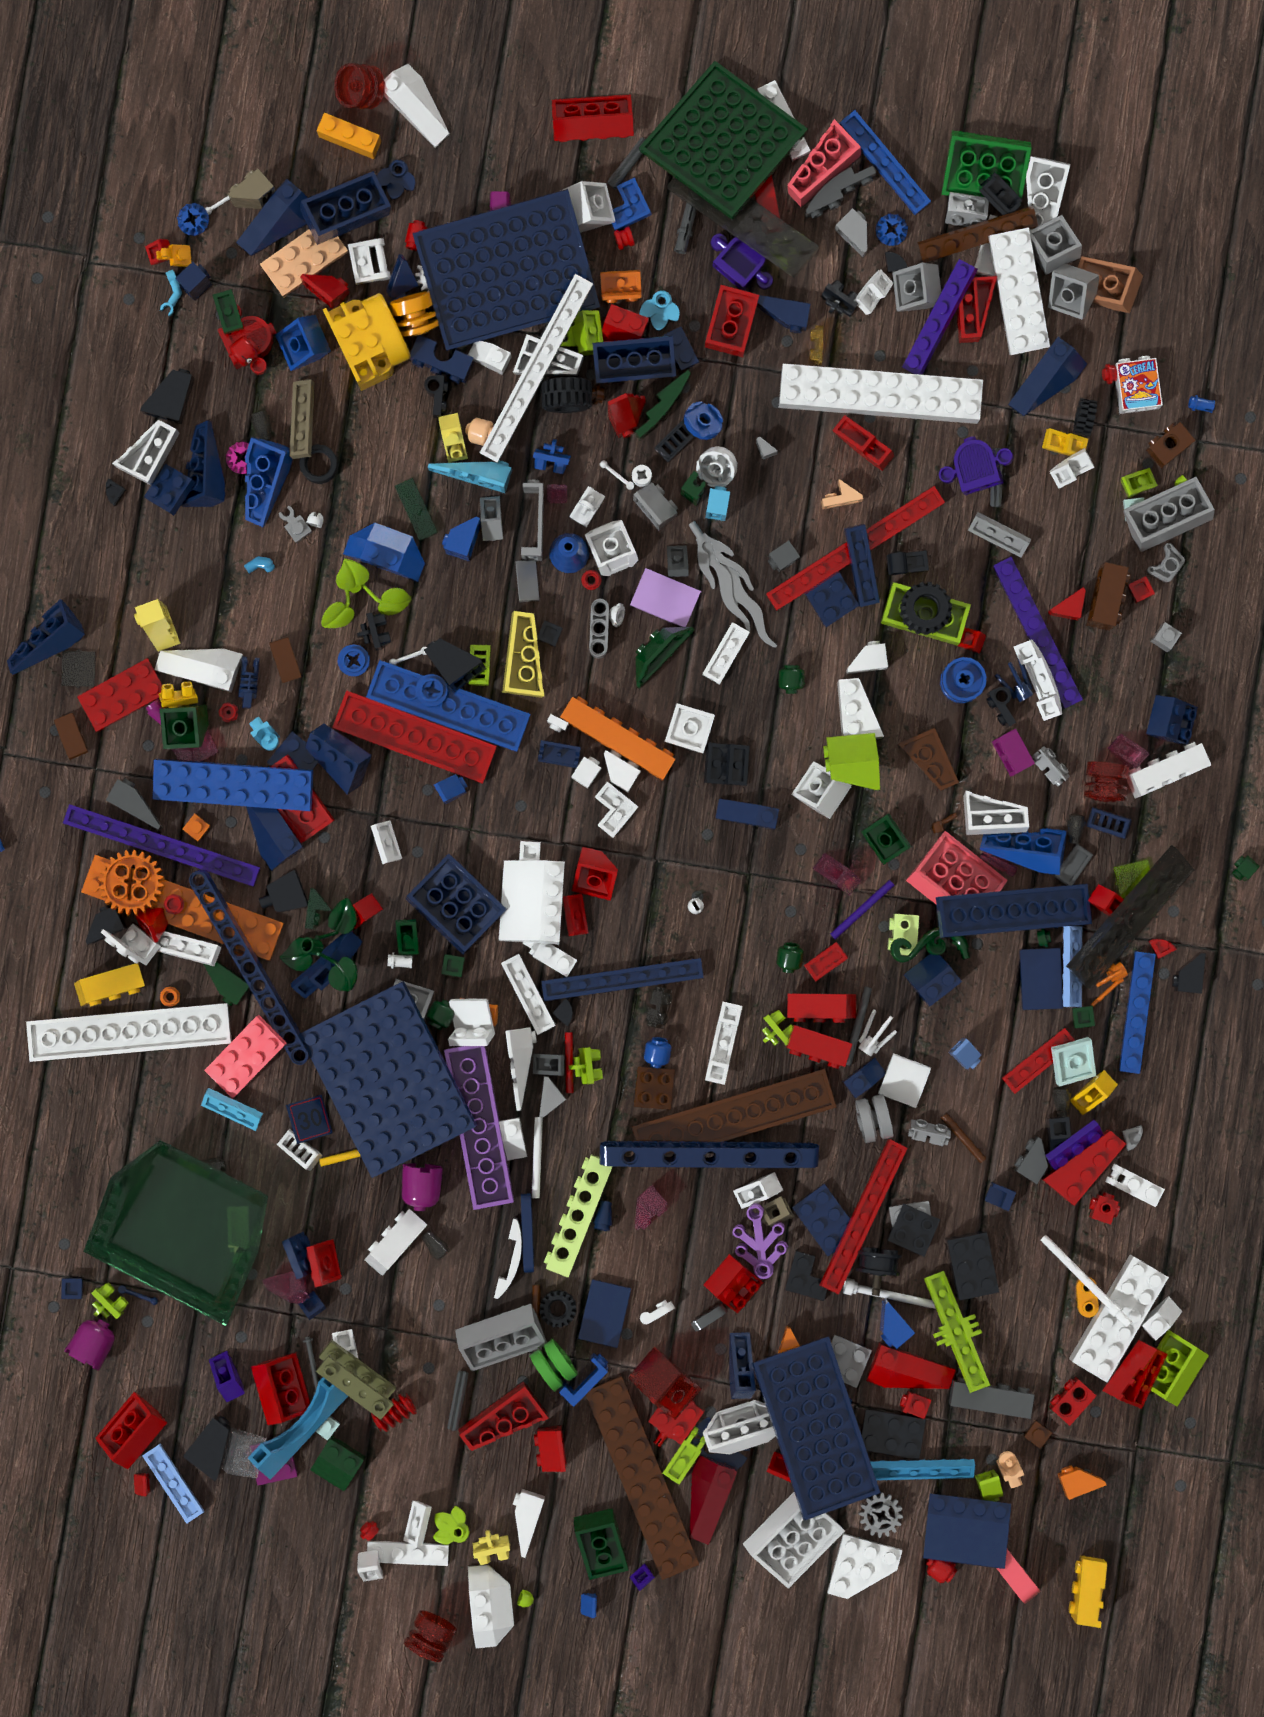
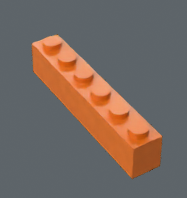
(617, 738)

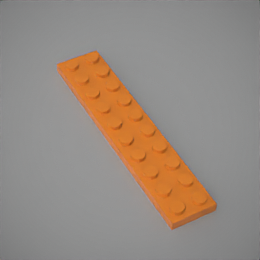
(258, 929)

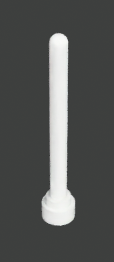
(852, 1287)

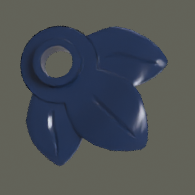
(396, 181)

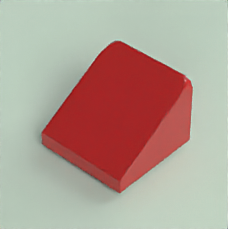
(156, 246)
(972, 640)
(142, 1484)

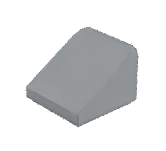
(765, 448)

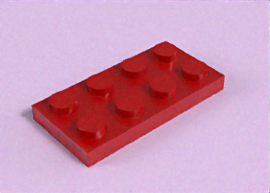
(121, 695)
(304, 823)

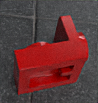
(915, 1404)

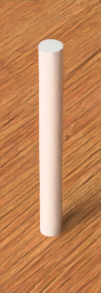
(537, 1157)

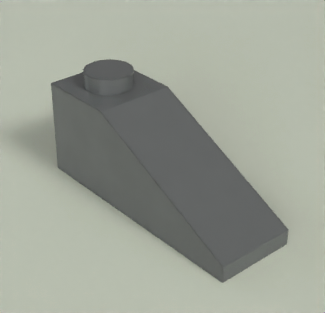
(130, 800)

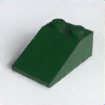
(600, 1543)

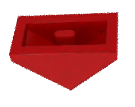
(1071, 607)
(366, 909)
(152, 922)

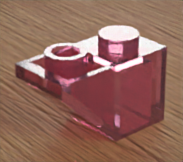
(647, 1206)

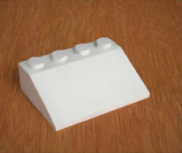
(532, 900)
(789, 1544)

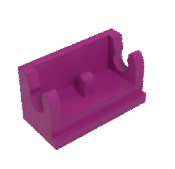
(1013, 752)

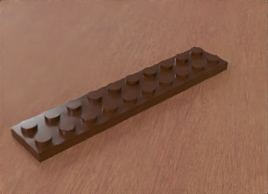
(743, 1112)
(642, 1478)

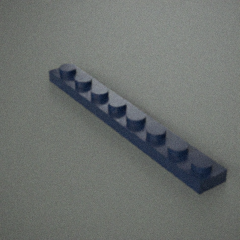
(622, 979)

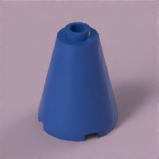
(569, 560)

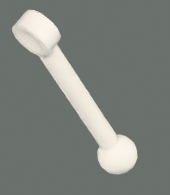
(209, 209)
(629, 485)
(394, 662)

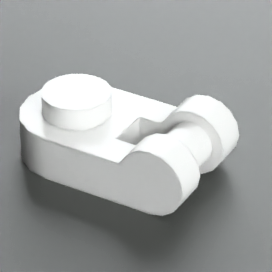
(662, 1308)

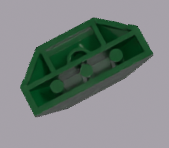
(658, 651)

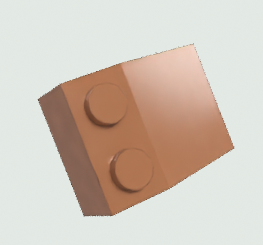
(1116, 284)

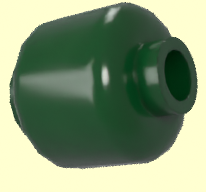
(791, 678)
(790, 957)
(440, 1014)

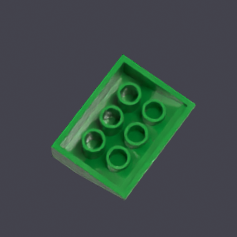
(977, 156)

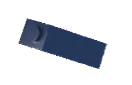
(786, 312)
(747, 813)
(740, 1366)

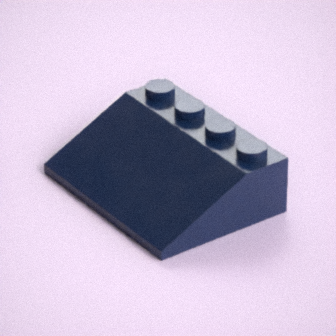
(455, 904)
(967, 1531)

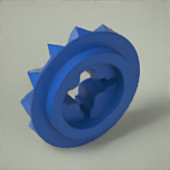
(201, 221)
(890, 238)
(353, 650)
(426, 682)

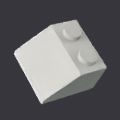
(820, 791)

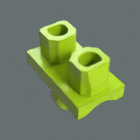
(773, 1020)
(583, 1065)
(102, 1295)

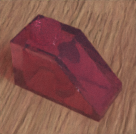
(837, 874)
(288, 1287)

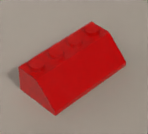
(592, 118)

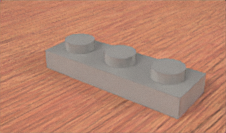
(999, 534)

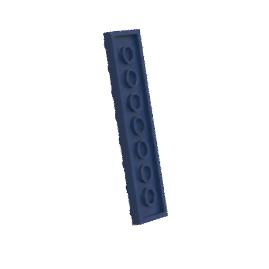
(1013, 910)

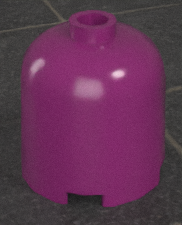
(421, 1185)
(91, 1343)

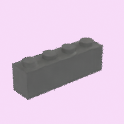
(993, 1399)

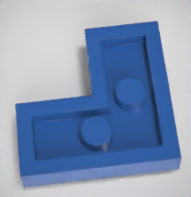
(634, 205)

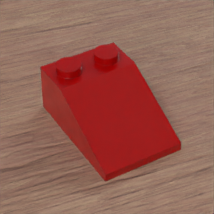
(731, 321)

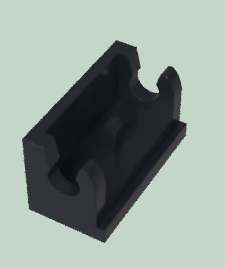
(1000, 194)

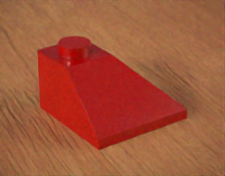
(326, 288)
(595, 874)

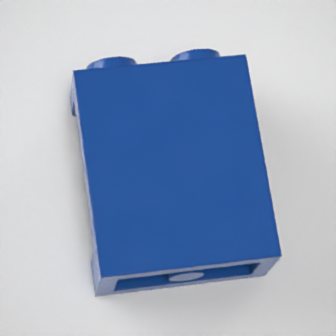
(574, 1396)

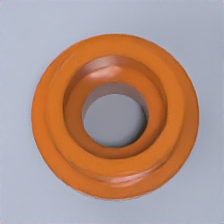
(163, 996)

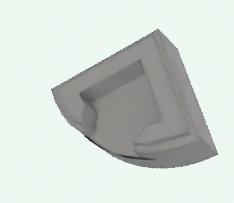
(1132, 1137)

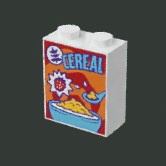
(1138, 385)

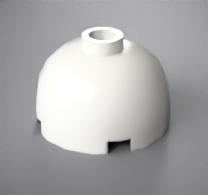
(717, 466)

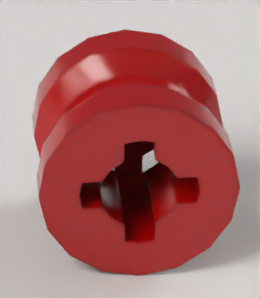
(624, 238)

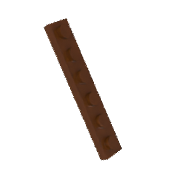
(975, 234)

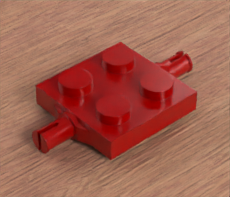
(676, 1429)

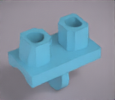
(264, 734)

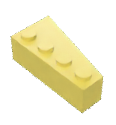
(522, 661)

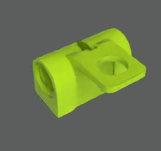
(585, 332)

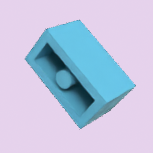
(717, 503)

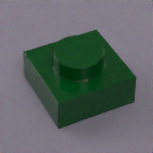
(453, 965)
(1083, 1017)

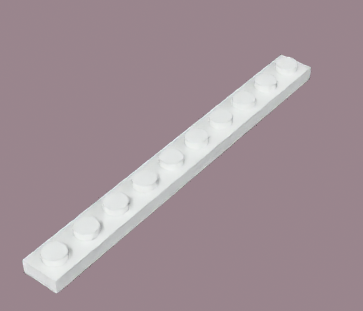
(536, 368)

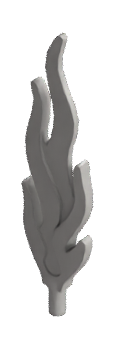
(728, 573)

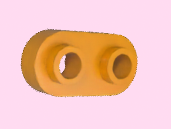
(1084, 1298)

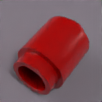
(413, 227)

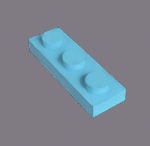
(232, 1109)

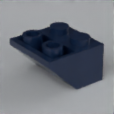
(1172, 720)

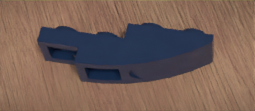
(317, 974)

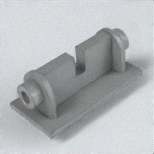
(1047, 759)
(938, 1133)

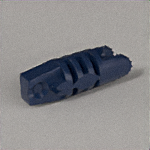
(248, 682)

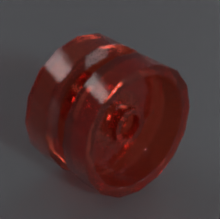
(359, 86)

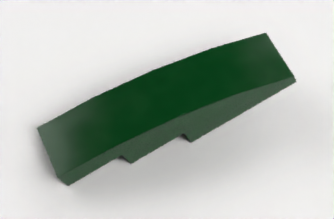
(667, 399)

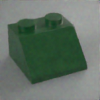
(338, 1463)

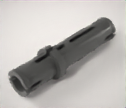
(685, 230)

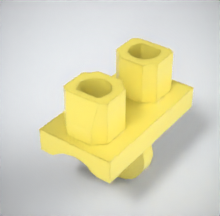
(491, 1545)

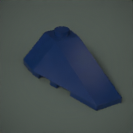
(205, 469)

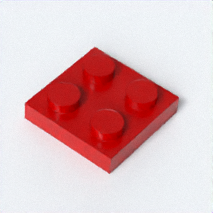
(323, 1263)

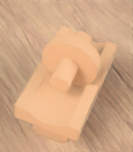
(1010, 1468)

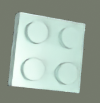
(1073, 1061)

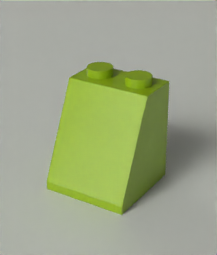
(853, 760)

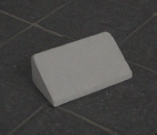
(527, 581)

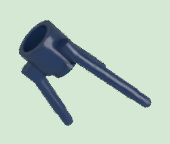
(1022, 689)

